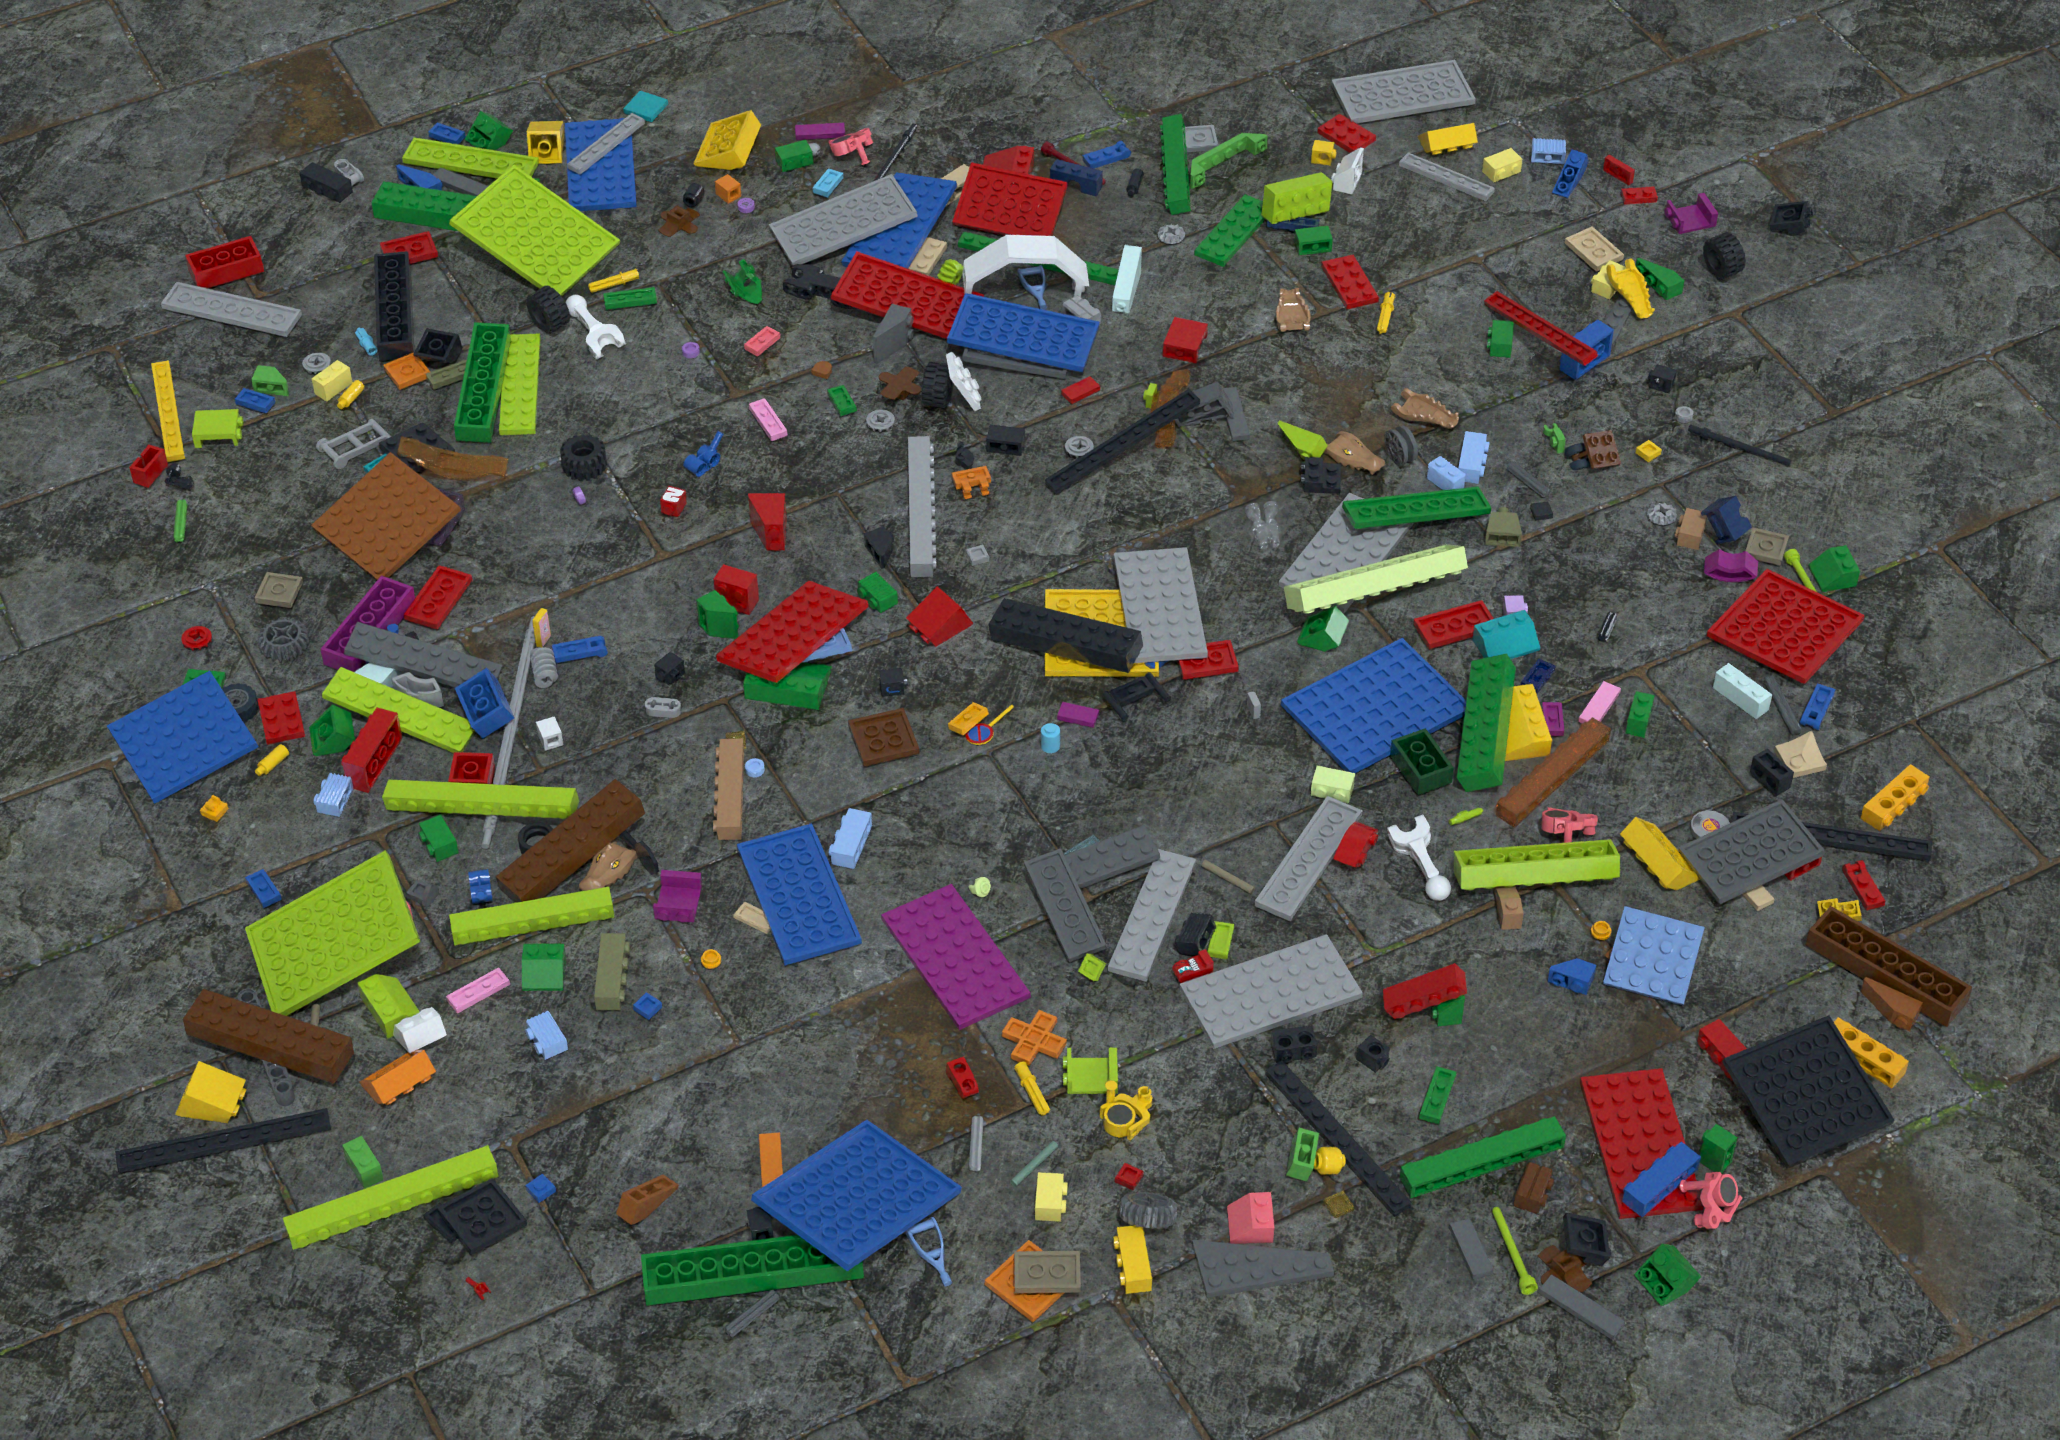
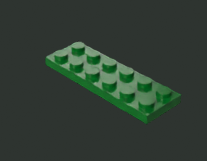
(1232, 231)

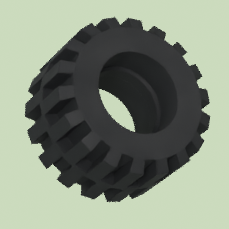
(1724, 255)
(548, 309)
(936, 385)
(583, 457)

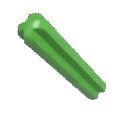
(180, 520)

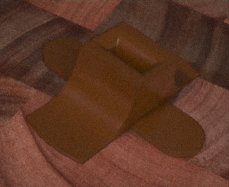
(677, 220)
(900, 385)
(1565, 1267)

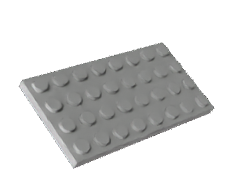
(1403, 91)
(843, 220)
(1342, 548)
(1161, 603)
(1270, 991)

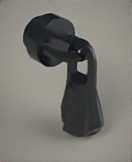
(174, 472)

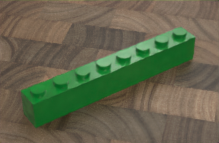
(1175, 164)
(1482, 1157)

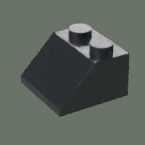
(439, 346)

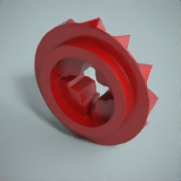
(193, 633)

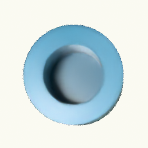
(1050, 738)

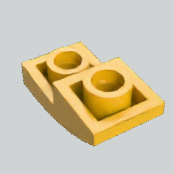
(1849, 908)

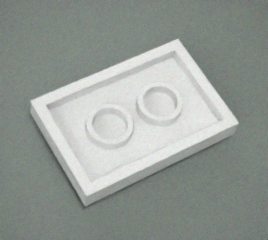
(963, 381)

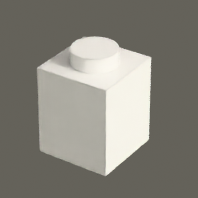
(549, 733)

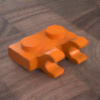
(972, 477)

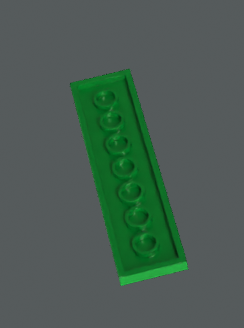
(1416, 507)

